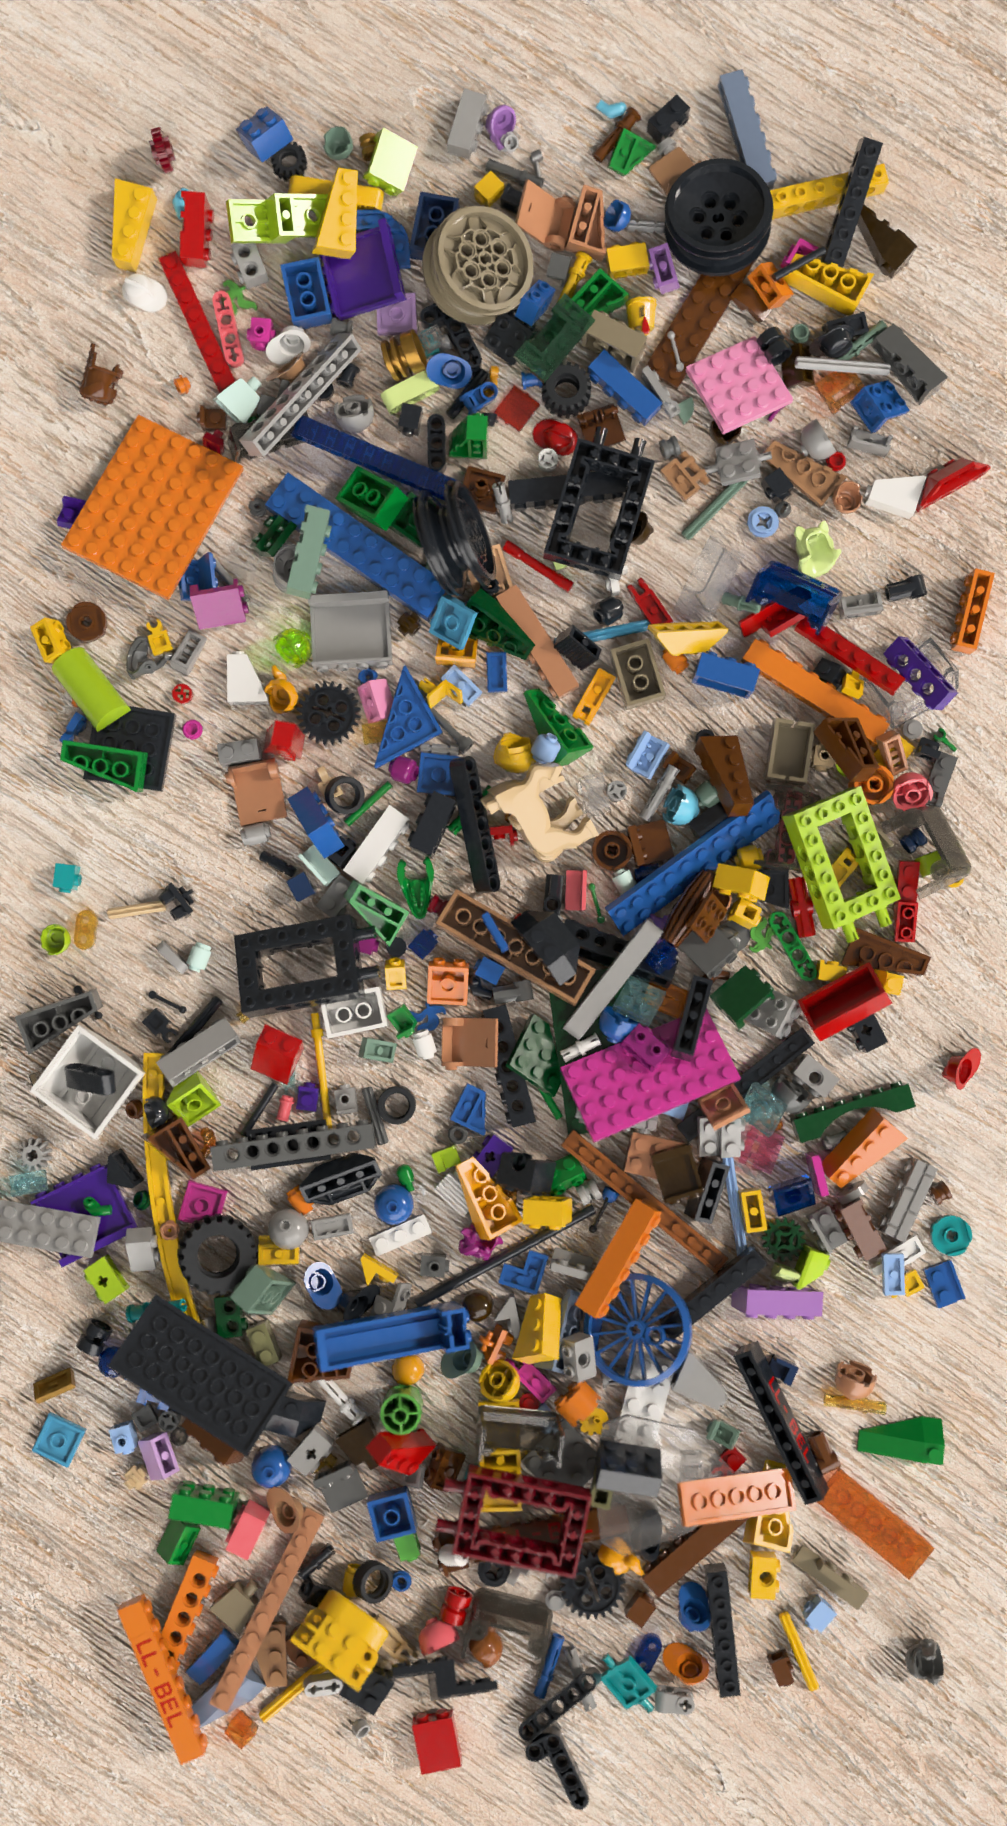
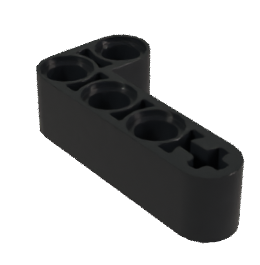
(456, 337)
(562, 1767)

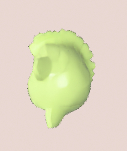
(815, 550)

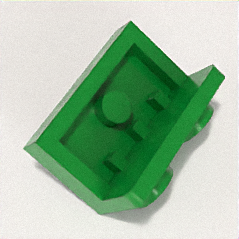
(567, 1175)

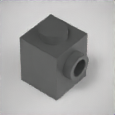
(434, 1265)

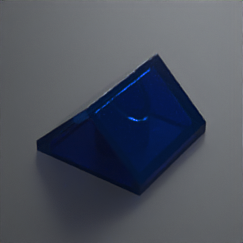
(792, 1195)

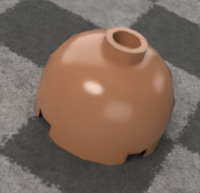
(855, 1380)

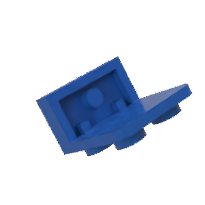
(200, 573)

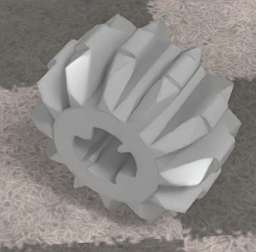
(28, 1148)

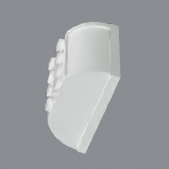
(85, 1109)

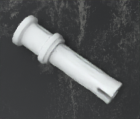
(344, 1407)

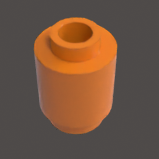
(675, 663)
(297, 1201)

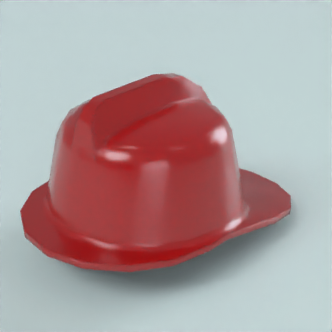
(555, 436)
(962, 1068)

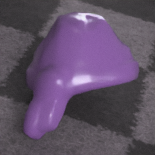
(499, 122)

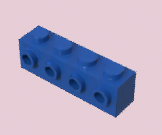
(624, 388)

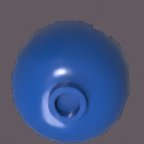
(615, 1025)
(393, 1204)
(271, 1466)

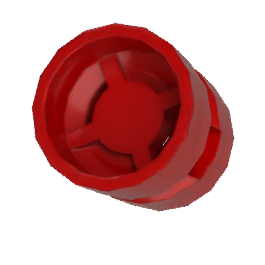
(454, 1610)

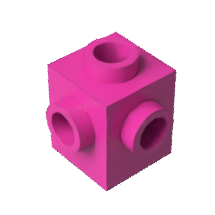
(260, 333)

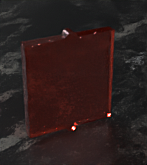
(516, 408)

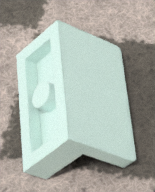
(321, 867)

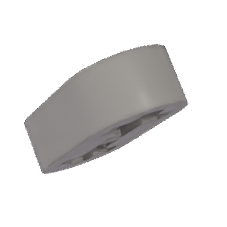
(172, 957)
(322, 1685)

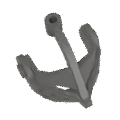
(138, 653)

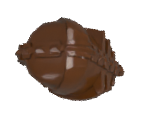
(98, 379)

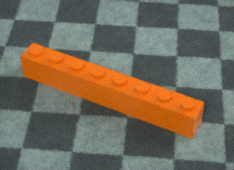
(811, 690)

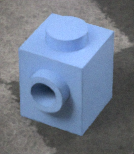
(124, 1437)
(818, 1613)

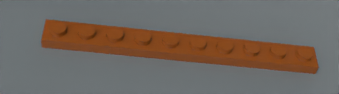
(631, 1189)

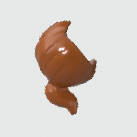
(488, 1649)

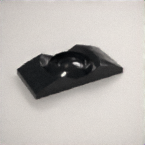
(293, 1144)

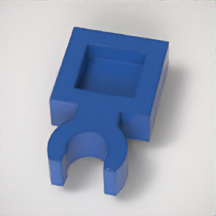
(76, 725)

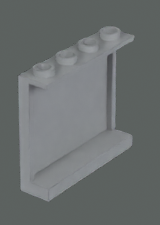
(350, 631)

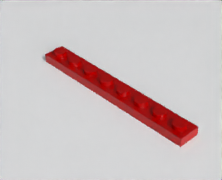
(197, 321)

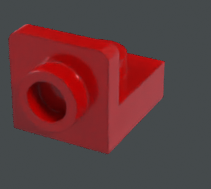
(501, 831)

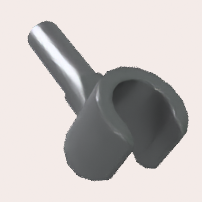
(536, 156)

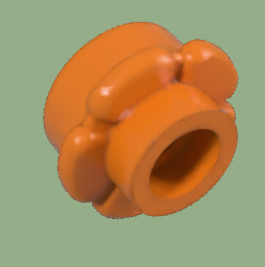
(182, 384)

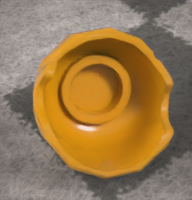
(408, 1369)

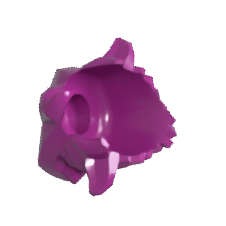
(474, 1246)

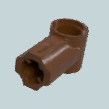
(825, 1456)

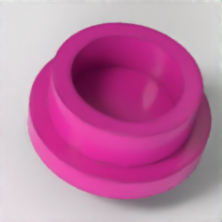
(192, 729)

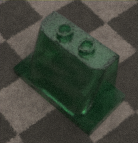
(555, 340)

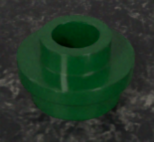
(141, 1200)

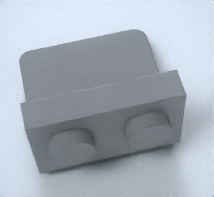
(776, 1015)

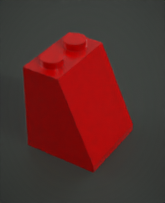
(276, 1054)

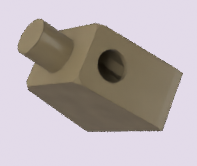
(236, 1605)

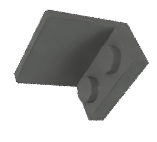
(341, 1486)

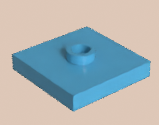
(59, 1439)

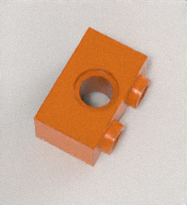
(772, 292)

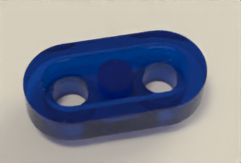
(648, 1655)

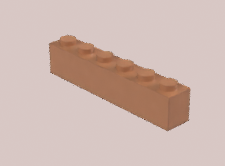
(544, 655)

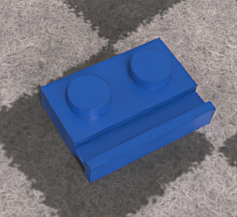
(944, 1283)

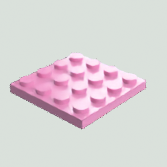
(738, 385)

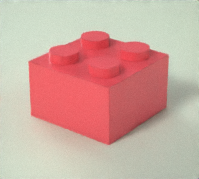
(249, 1525)

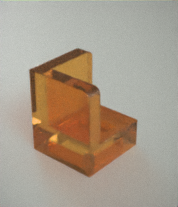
(241, 1729)

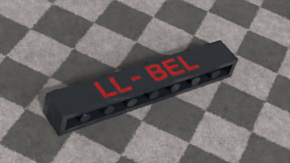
(781, 1423)

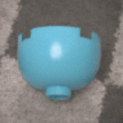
(681, 806)

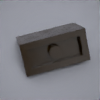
(794, 376)

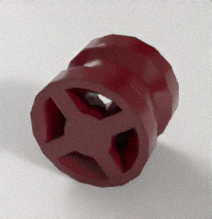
(437, 905)

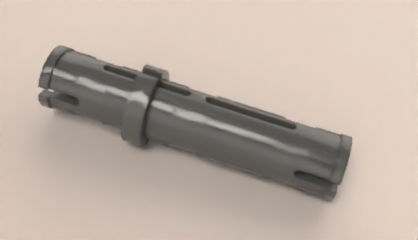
(512, 173)

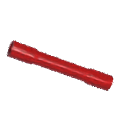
(519, 554)

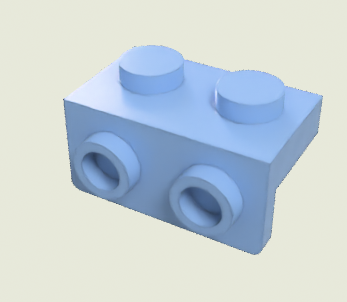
(646, 755)

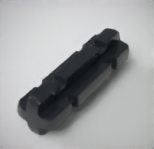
(277, 864)

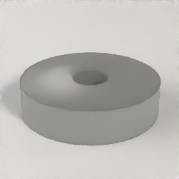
(852, 1192)

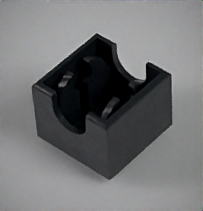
(525, 1174)

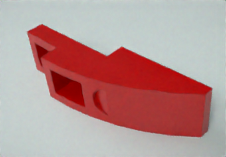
(906, 908)

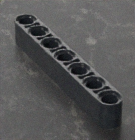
(474, 824)

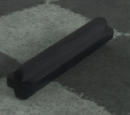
(456, 407)

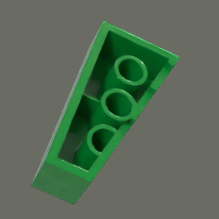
(114, 764)

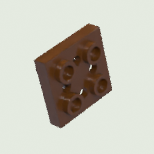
(482, 483)

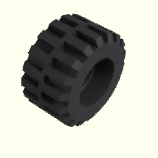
(571, 405)

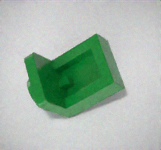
(402, 1021)

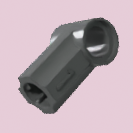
(516, 992)

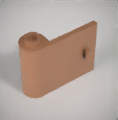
(545, 217)
(257, 789)
(469, 1042)

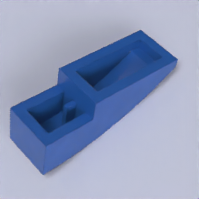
(212, 1656)

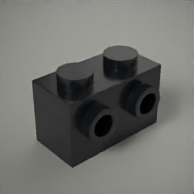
(668, 119)

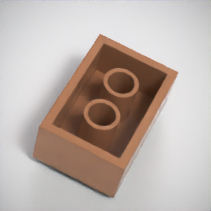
(639, 1150)

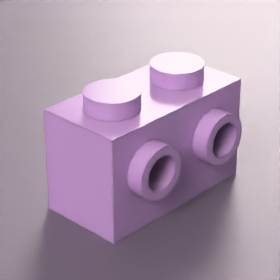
(158, 1456)

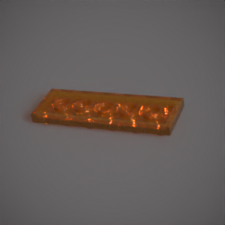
(875, 1524)

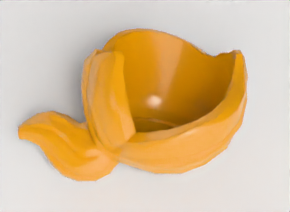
(281, 692)
(620, 1563)

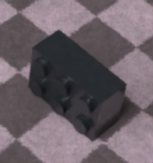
(432, 824)
(628, 1468)

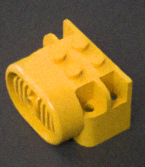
(341, 1638)

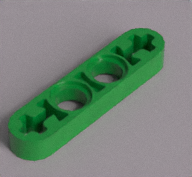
(793, 945)

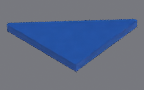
(408, 722)

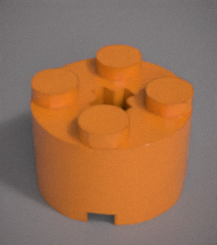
(882, 786)
(577, 1402)

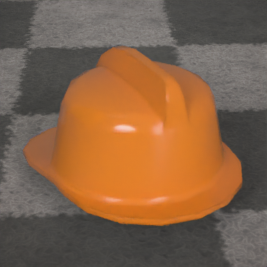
(685, 1663)

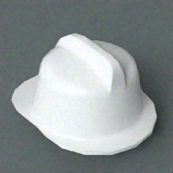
(144, 292)
(287, 345)

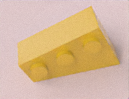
(539, 1330)

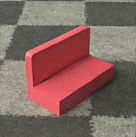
(575, 890)

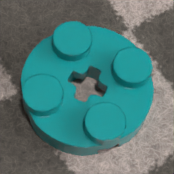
(961, 1240)

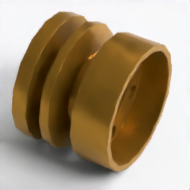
(404, 355)

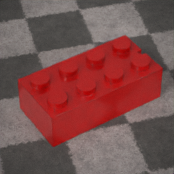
(844, 1002)

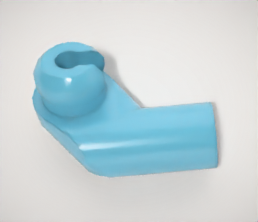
(612, 111)
(178, 203)

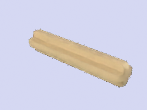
(136, 909)

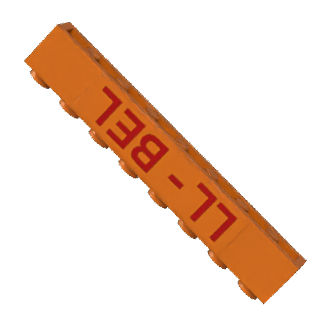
(162, 1678)

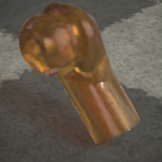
(209, 1140)

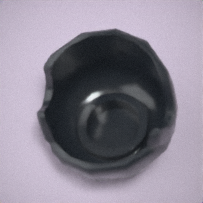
(156, 1111)

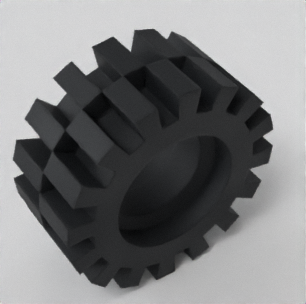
(287, 172)

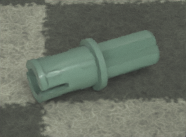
(739, 603)

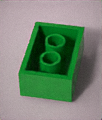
(371, 498)
(204, 1504)

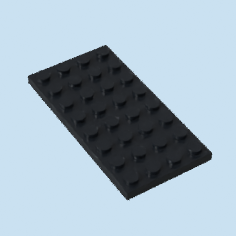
(200, 1375)

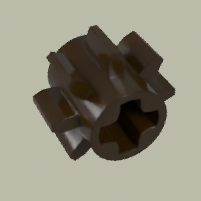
(409, 624)

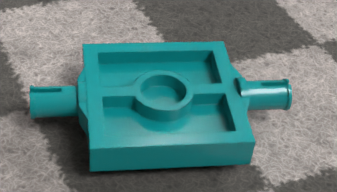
(628, 1682)

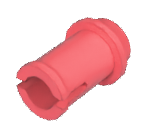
(285, 1107)

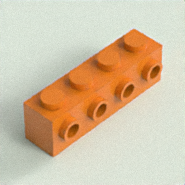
(972, 611)

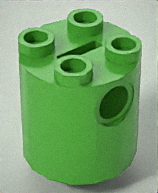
(401, 1409)

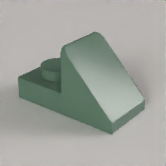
(377, 1049)

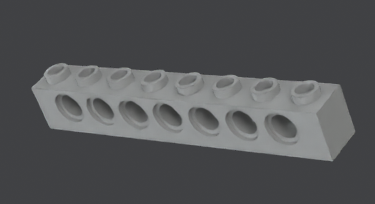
(300, 394)

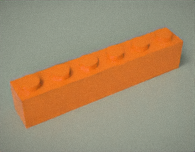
(618, 1258)

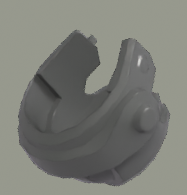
(925, 1661)

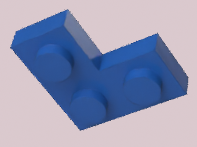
(526, 1278)

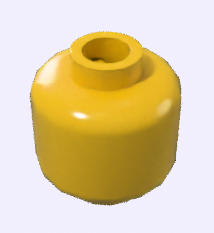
(747, 855)

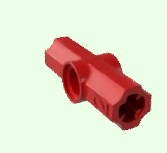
(801, 907)

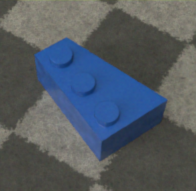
(315, 822)

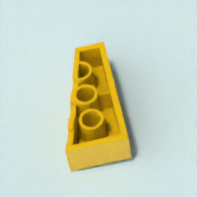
(131, 222)

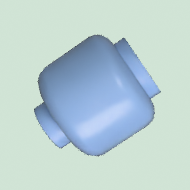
(545, 748)

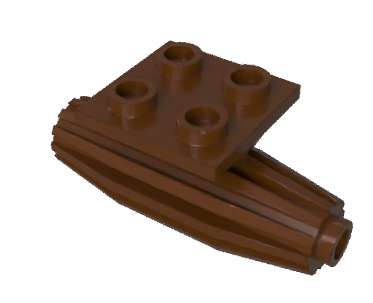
(695, 911)

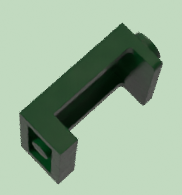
(741, 995)

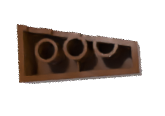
(727, 772)

